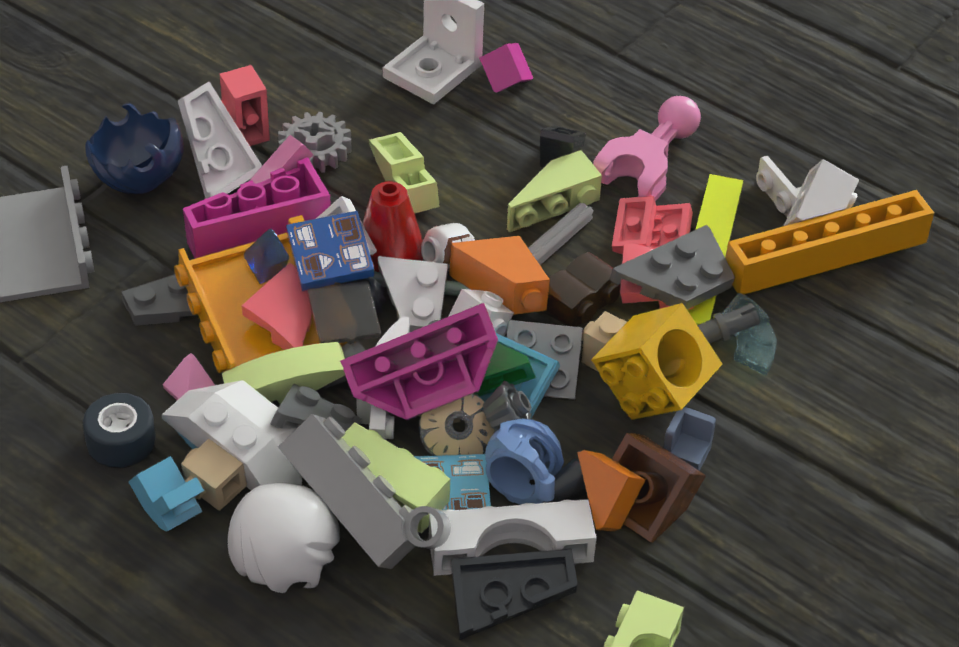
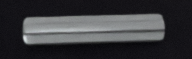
(561, 232)

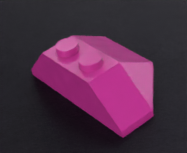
(425, 365)

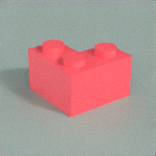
(246, 103)

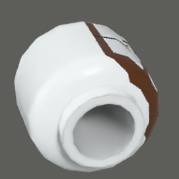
(439, 239)

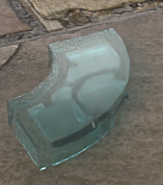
(756, 344)

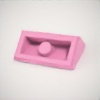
(284, 157)

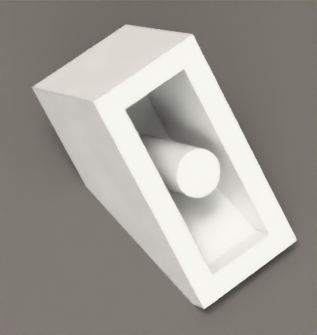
(823, 192)

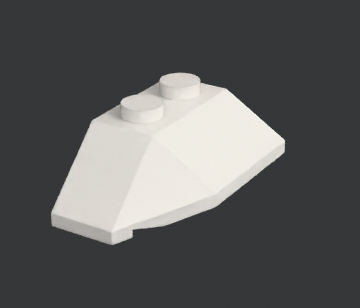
(239, 423)

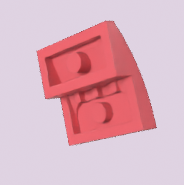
(649, 225)

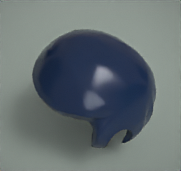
(136, 151)

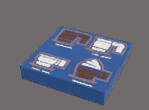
(330, 250)

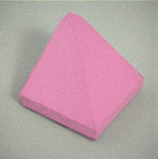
(186, 377)

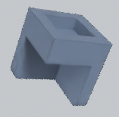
(690, 436)

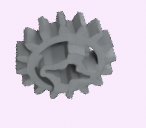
(322, 136)

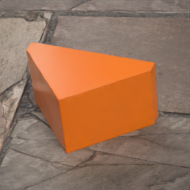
(609, 489)

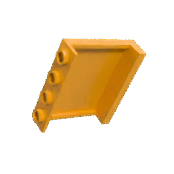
(216, 292)

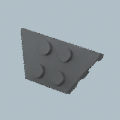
(680, 270)

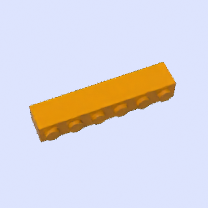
(829, 242)

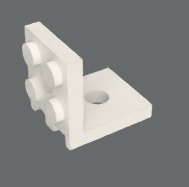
(445, 47)

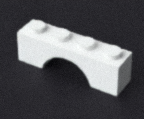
(540, 525)

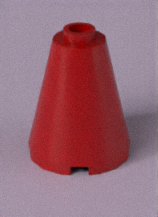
(392, 223)

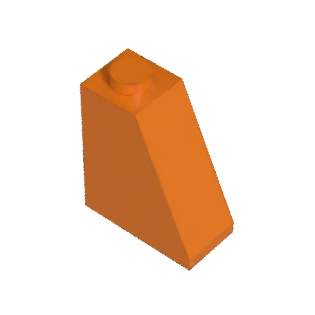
(502, 268)

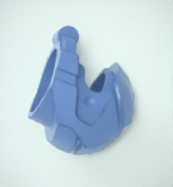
(522, 453)

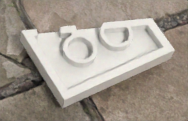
(216, 142)

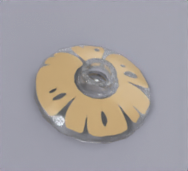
(441, 438)

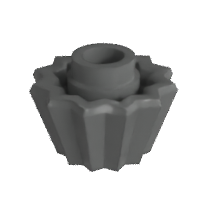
(506, 405)

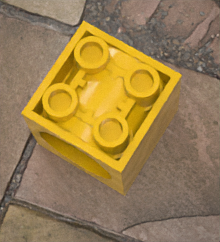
(657, 362)

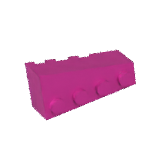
(246, 215)

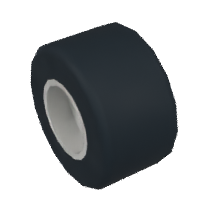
(119, 430)

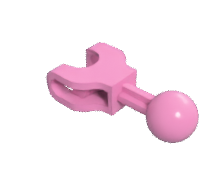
(646, 154)

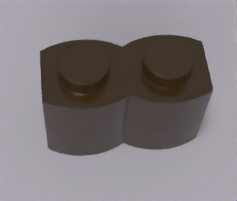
(581, 290)

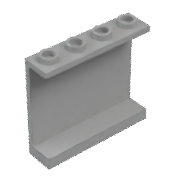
(43, 242)

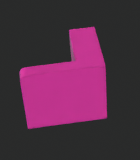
(506, 67)

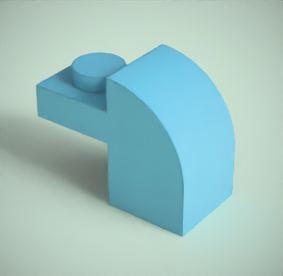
(166, 494)

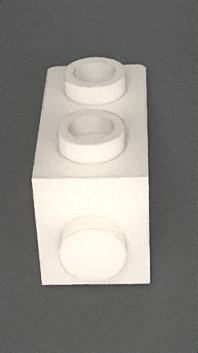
(776, 185)

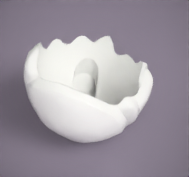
(282, 536)

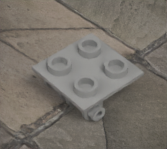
(556, 342)

